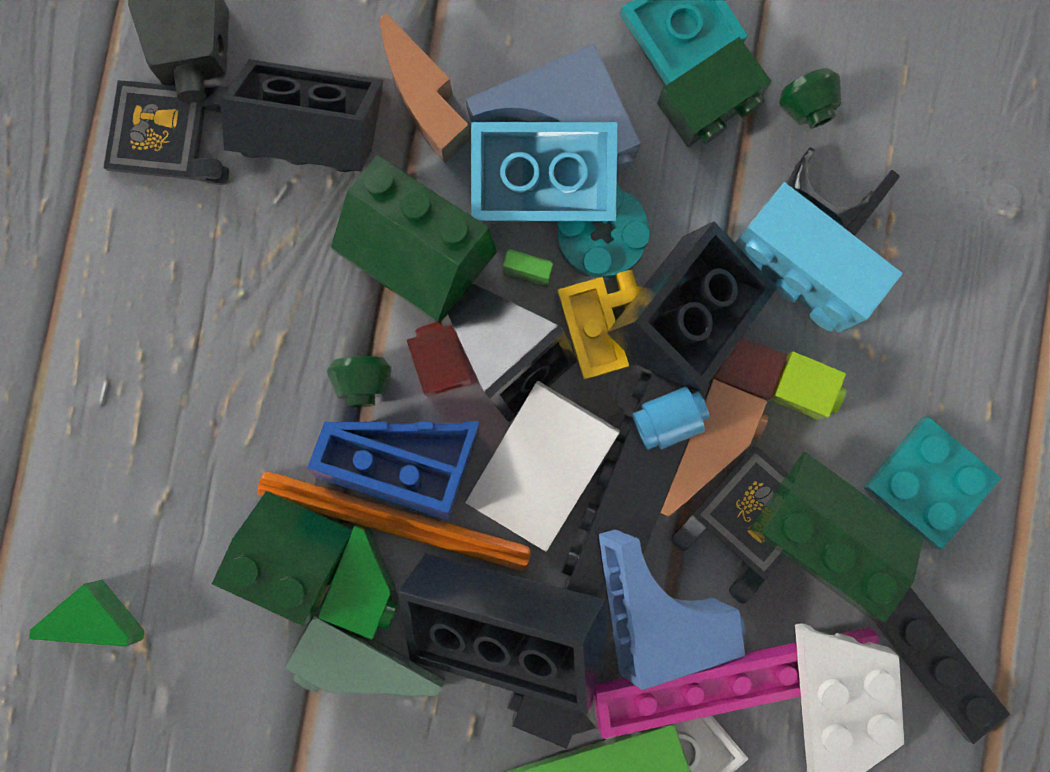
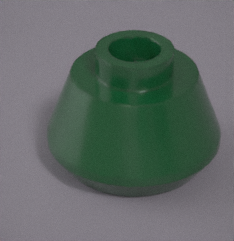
(812, 98)
(359, 379)

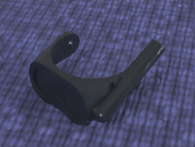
(851, 217)

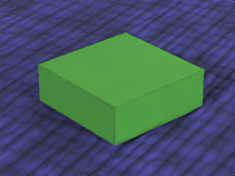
(527, 268)

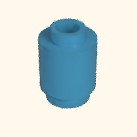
(671, 418)

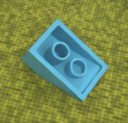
(543, 171)

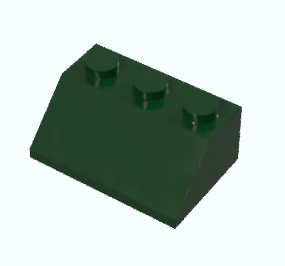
(411, 239)
(841, 538)

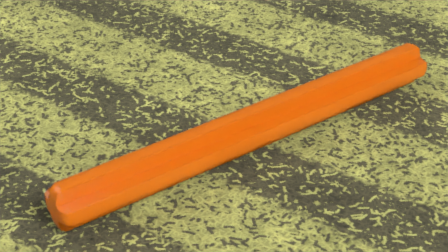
(398, 521)

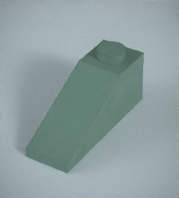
(352, 663)

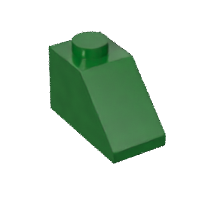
(361, 588)

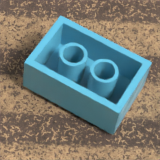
(816, 261)

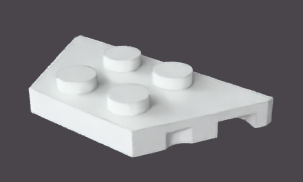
(848, 701)

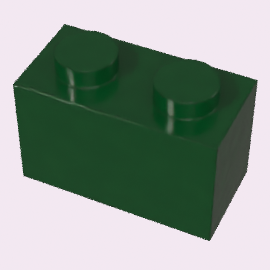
(714, 92)

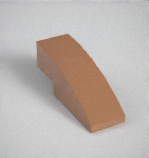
(424, 91)

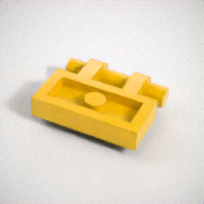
(590, 316)

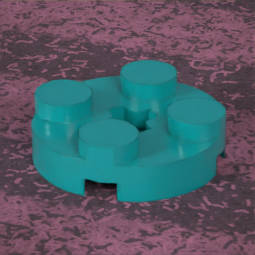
(602, 259)

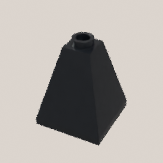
(509, 347)

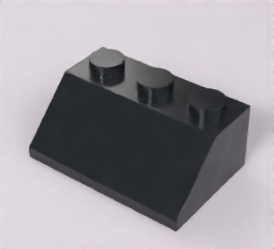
(301, 115)
(693, 308)

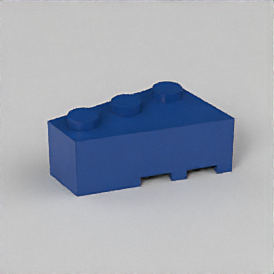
(398, 462)

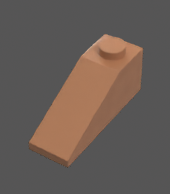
(732, 425)

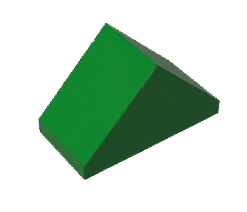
(90, 617)

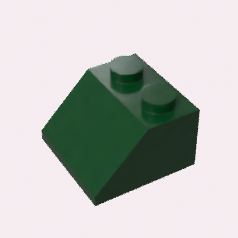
(283, 558)

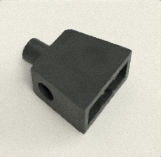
(183, 42)

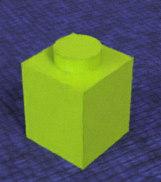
(809, 387)

